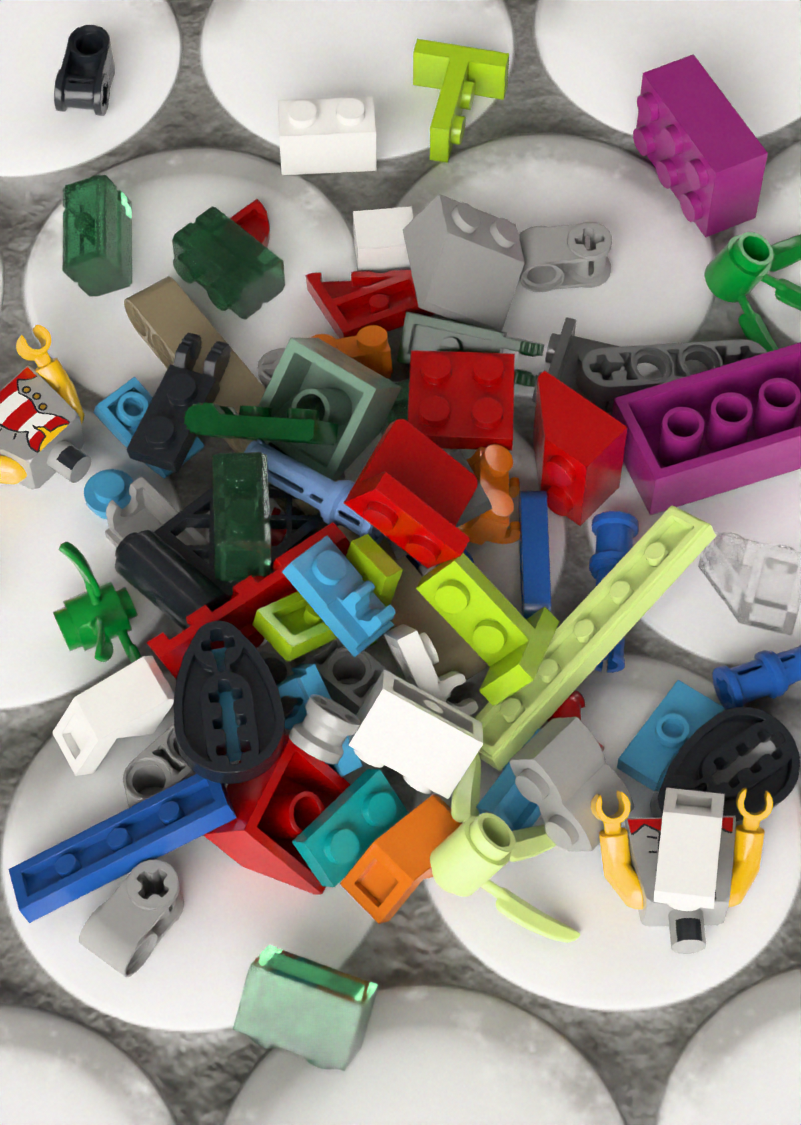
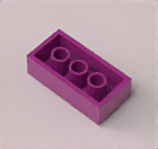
(714, 429)

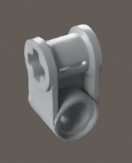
(559, 259)
(127, 924)

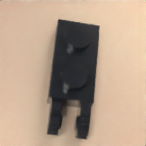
(162, 435)

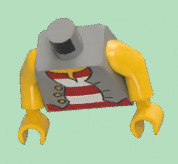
(41, 421)
(632, 861)

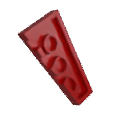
(246, 599)

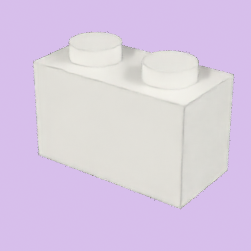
(327, 135)
(416, 735)

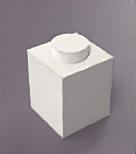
(380, 239)

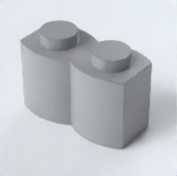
(562, 774)

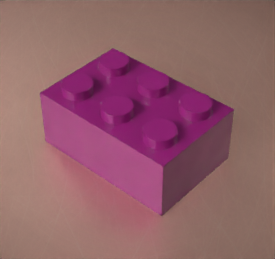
(699, 146)

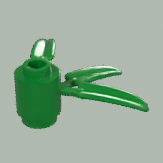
(742, 266)
(96, 614)

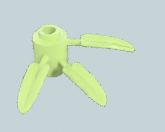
(482, 848)

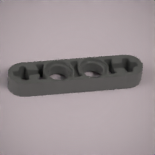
(666, 357)

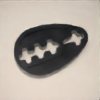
(255, 707)
(717, 746)

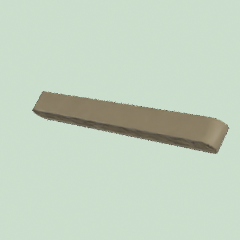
(162, 318)

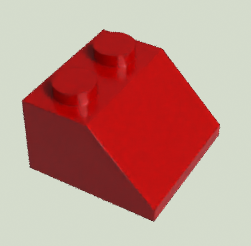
(575, 450)
(274, 812)

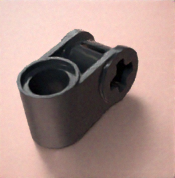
(85, 71)

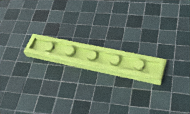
(594, 631)

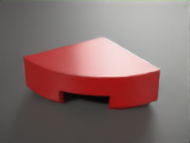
(254, 221)

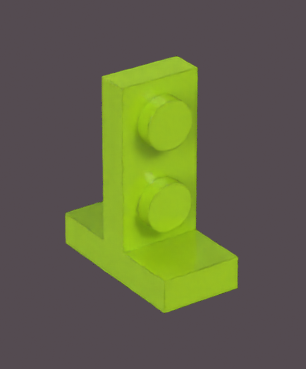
(460, 76)
(490, 625)
(297, 629)

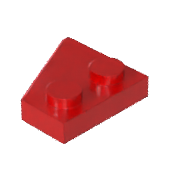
(365, 300)

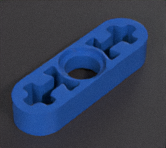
(534, 552)

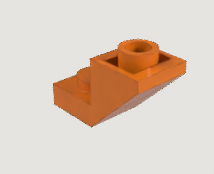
(399, 859)

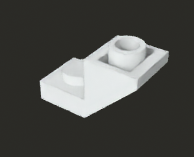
(117, 707)
(689, 849)

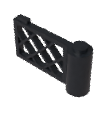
(176, 574)

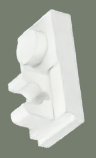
(416, 658)

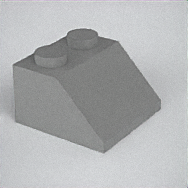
(464, 262)

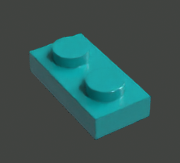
(349, 827)

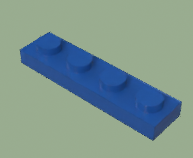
(119, 845)

